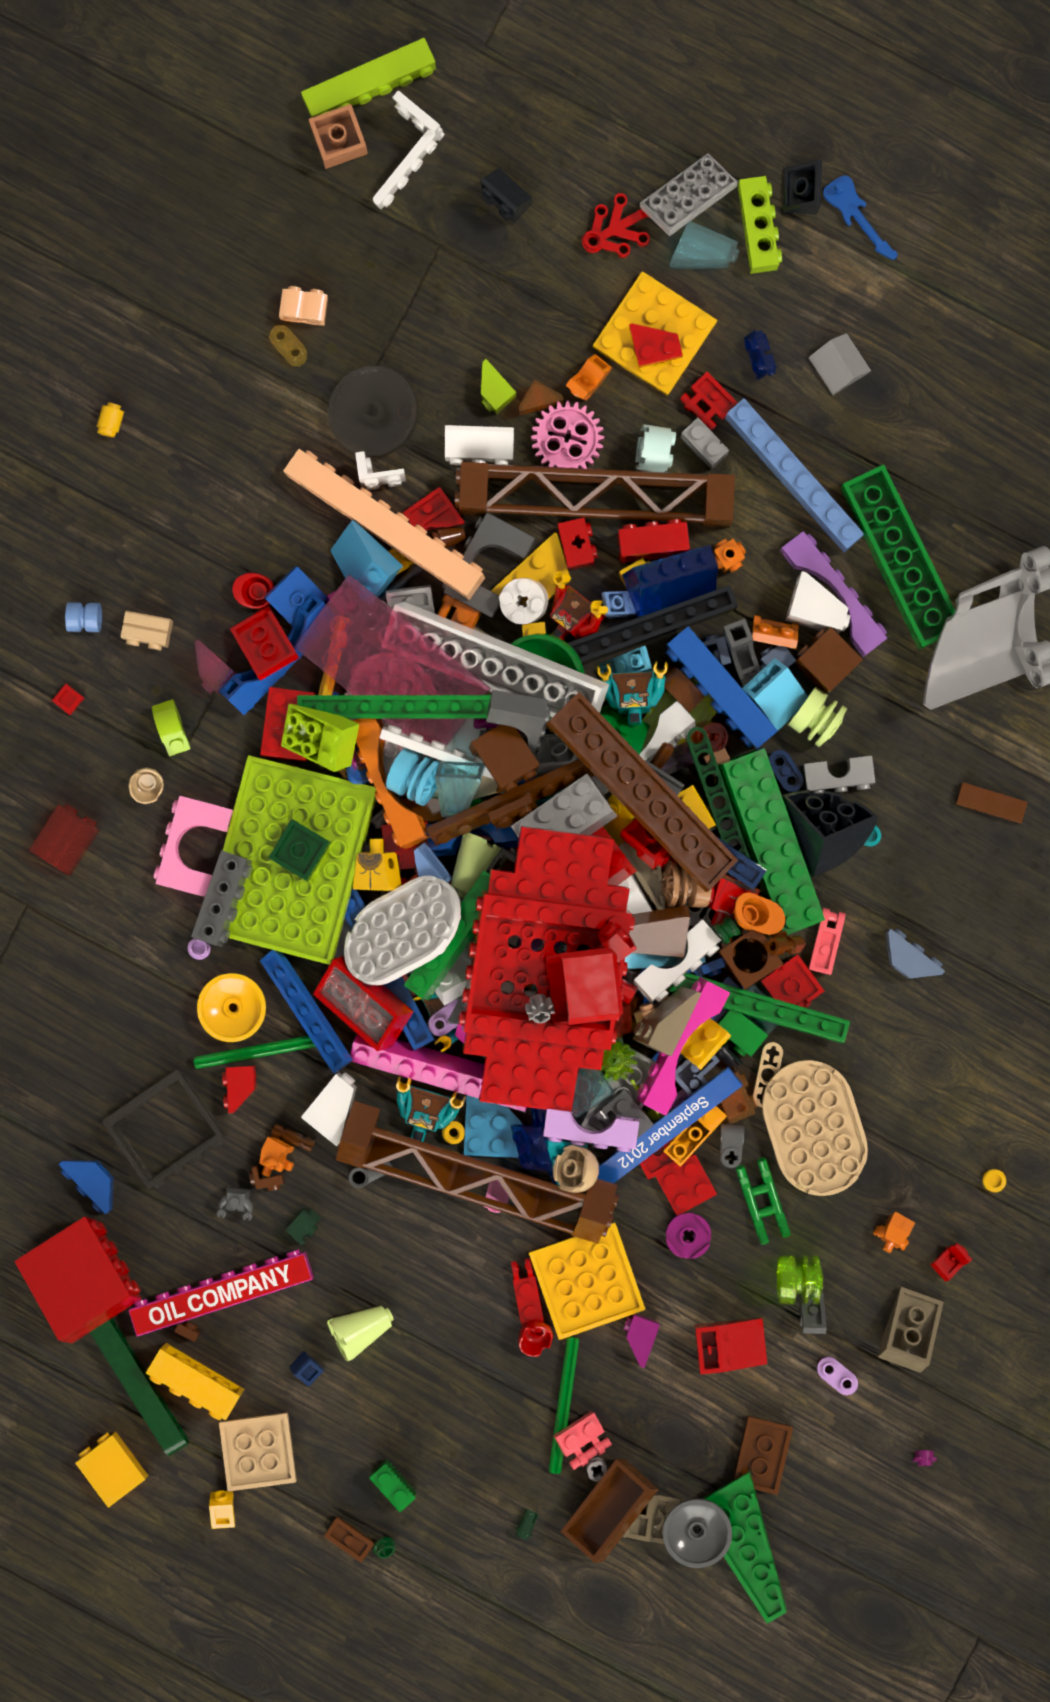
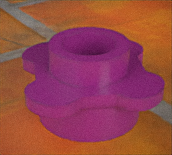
(924, 1457)

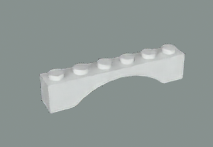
(670, 729)

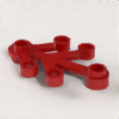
(616, 228)

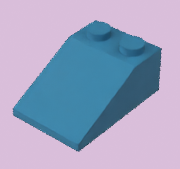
(365, 559)

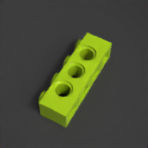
(759, 189)

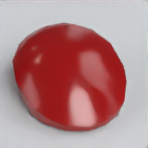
(250, 590)

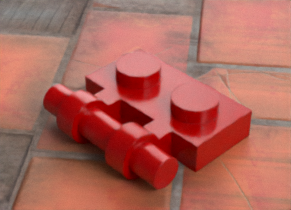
(713, 396)

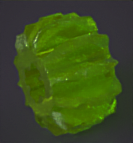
(619, 1069)

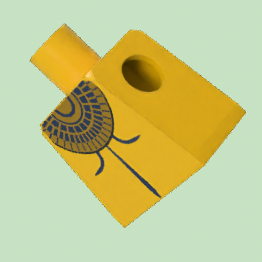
(376, 869)

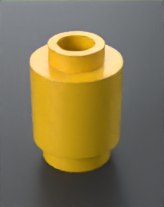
(110, 420)

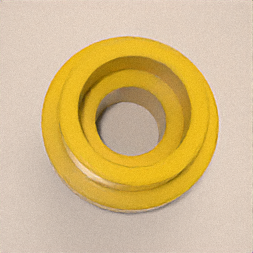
(453, 1140)

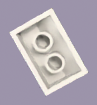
(479, 444)

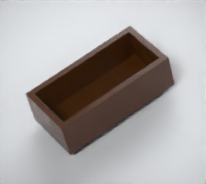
(609, 1510)

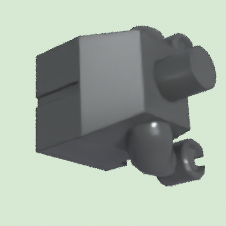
(235, 1200)

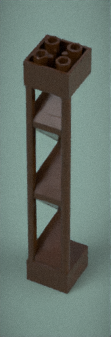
(475, 477)
(455, 1173)

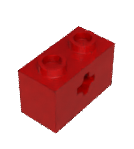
(575, 557)

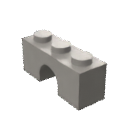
(859, 774)

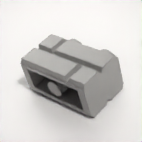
(704, 443)

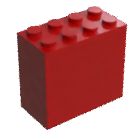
(78, 1279)

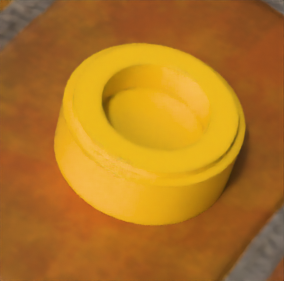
(994, 1180)

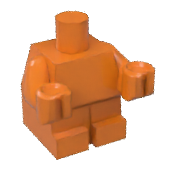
(274, 1156)
(895, 1232)

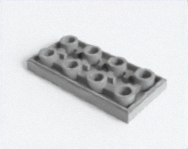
(688, 194)

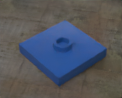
(291, 593)

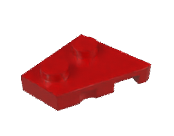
(654, 345)

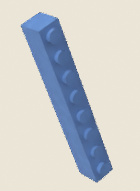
(794, 475)

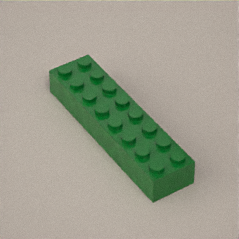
(899, 554)
(771, 838)

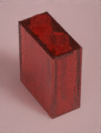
(65, 838)

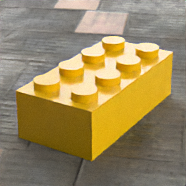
(194, 1381)

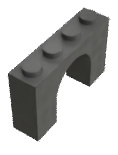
(491, 534)
(521, 712)

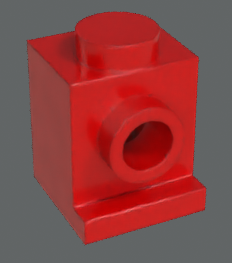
(617, 940)

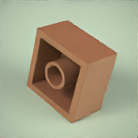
(338, 136)

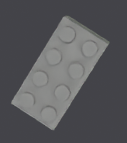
(576, 809)

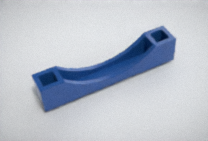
(245, 688)

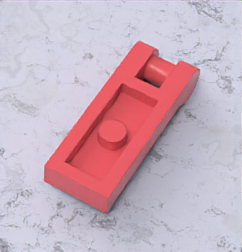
(826, 942)

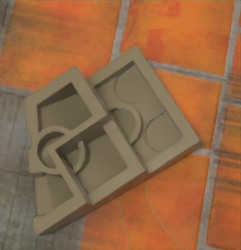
(650, 1521)

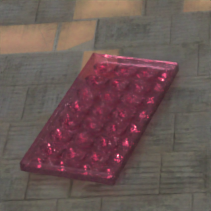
(381, 653)

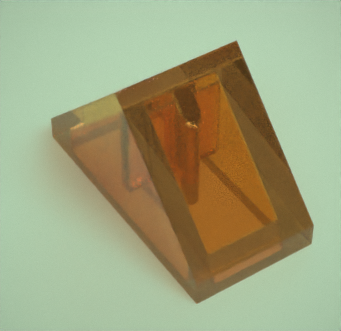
(539, 398)

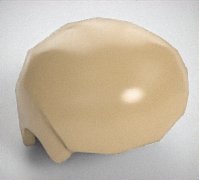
(146, 785)

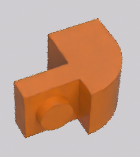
(589, 377)

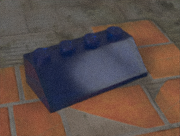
(671, 580)

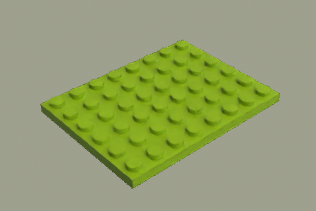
(277, 905)

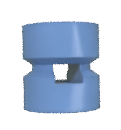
(82, 617)

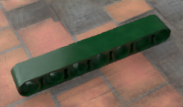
(716, 790)
(140, 1387)

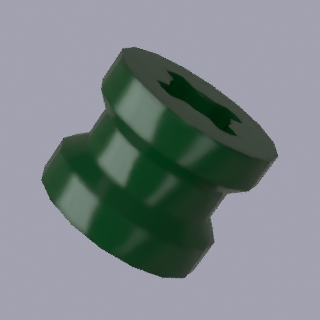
(726, 929)

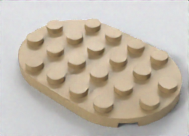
(814, 1127)

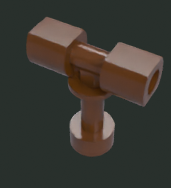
(780, 943)

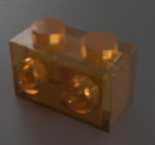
(739, 1104)

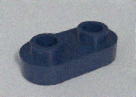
(785, 771)

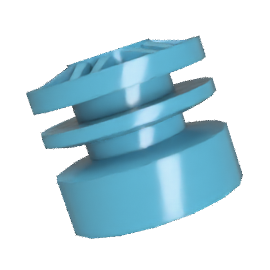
(413, 776)

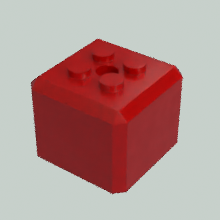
(584, 986)

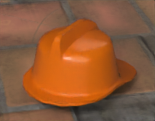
(758, 914)

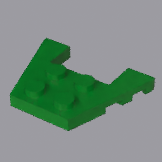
(633, 735)

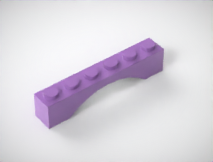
(805, 556)

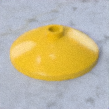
(215, 1012)

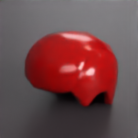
(534, 1338)

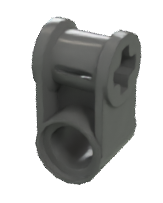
(731, 1140)

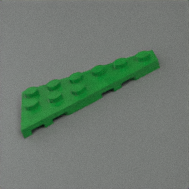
(750, 1548)

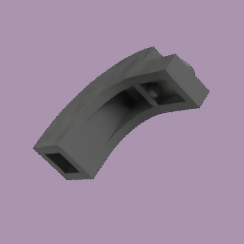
(741, 651)

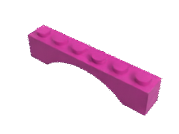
(659, 1088)

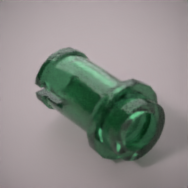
(526, 1524)

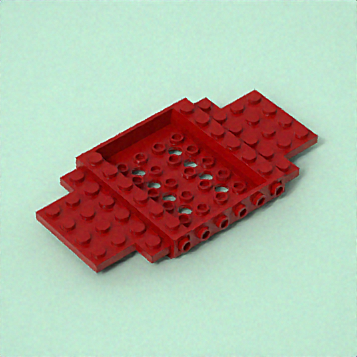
(553, 896)

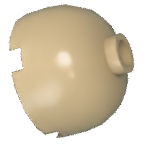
(575, 1169)

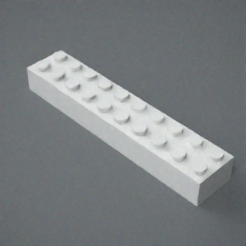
(505, 665)

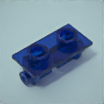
(756, 344)

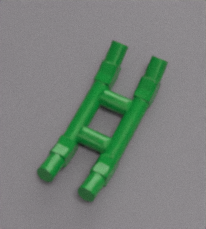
(757, 1214)

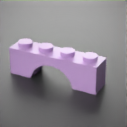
(620, 1133)

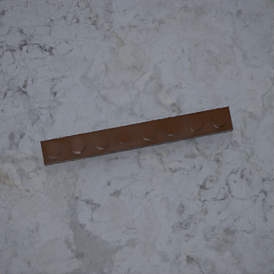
(478, 815)

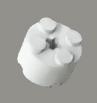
(511, 598)

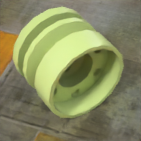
(818, 717)

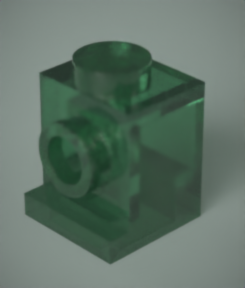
(303, 1225)

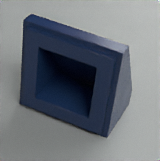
(306, 1369)

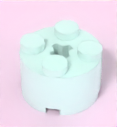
(654, 449)

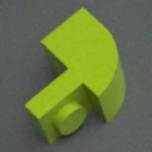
(170, 727)

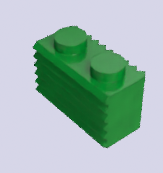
(393, 1485)

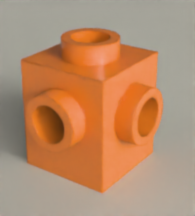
(726, 563)

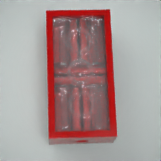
(365, 1008)

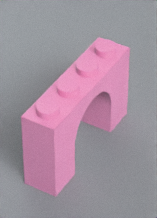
(188, 814)

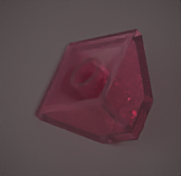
(211, 668)

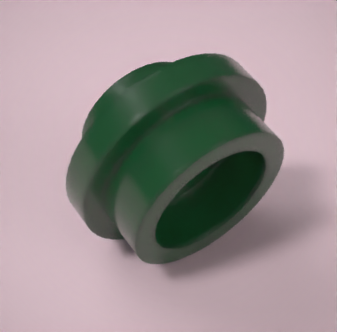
(384, 1547)

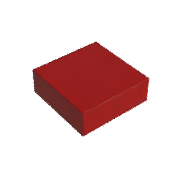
(68, 699)

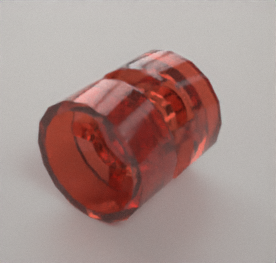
(716, 733)

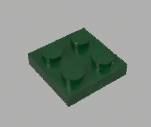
(299, 850)

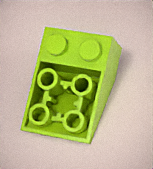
(320, 736)

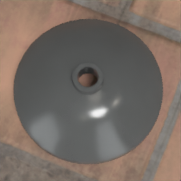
(699, 1547)

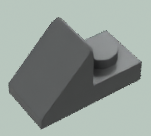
(813, 1316)

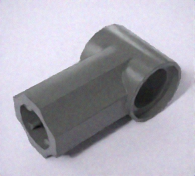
(370, 1175)

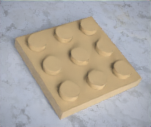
(257, 1451)

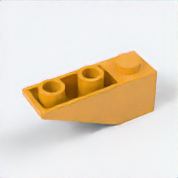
(692, 1137)

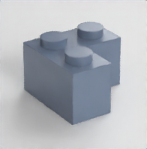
(690, 1076)

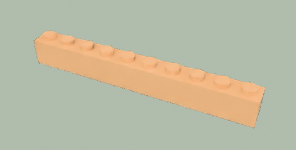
(384, 524)

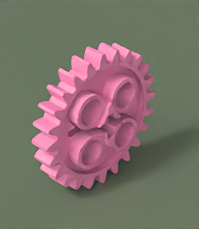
(573, 418)

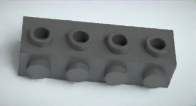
(222, 898)

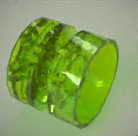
(798, 1279)

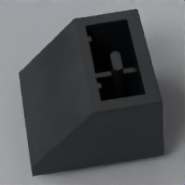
(505, 195)

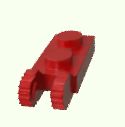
(527, 1294)

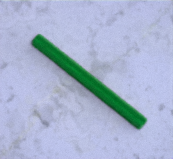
(253, 1052)
(564, 1401)

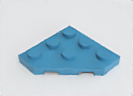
(489, 1129)

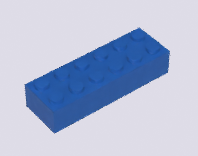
(721, 688)

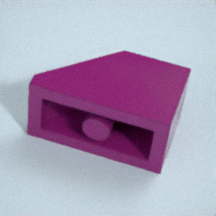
(641, 1336)

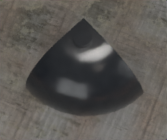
(828, 827)

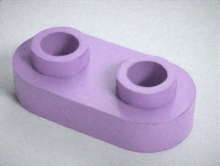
(442, 1015)
(837, 1376)

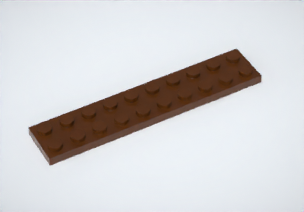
(642, 791)

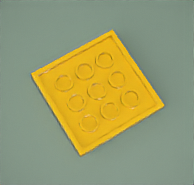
(659, 308)
(586, 1282)

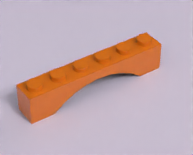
(407, 826)

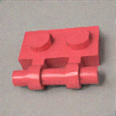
(579, 1434)

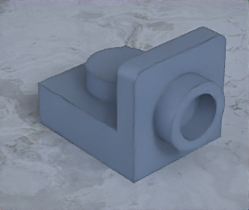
(721, 651)

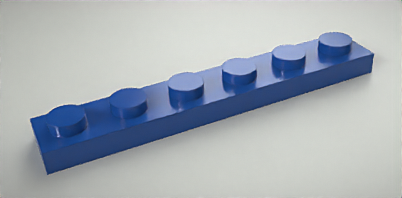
(306, 1010)

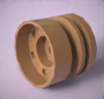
(680, 887)

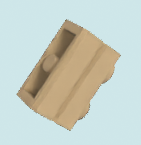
(146, 629)

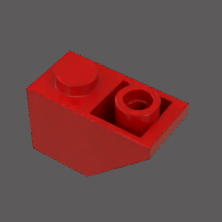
(240, 1085)

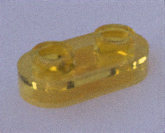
(287, 345)

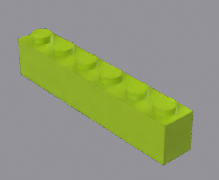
(371, 79)

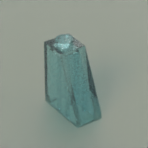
(703, 249)
(457, 785)

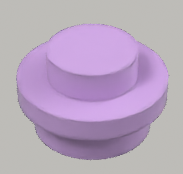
(198, 949)

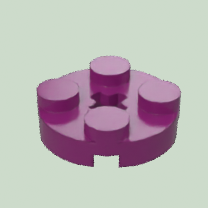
(687, 1249)

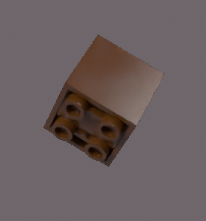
(827, 660)
(743, 976)

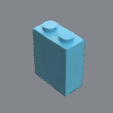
(776, 693)

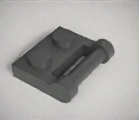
(624, 1106)

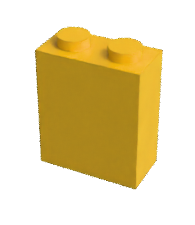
(111, 1468)

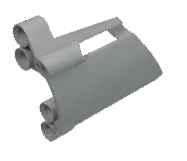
(992, 639)

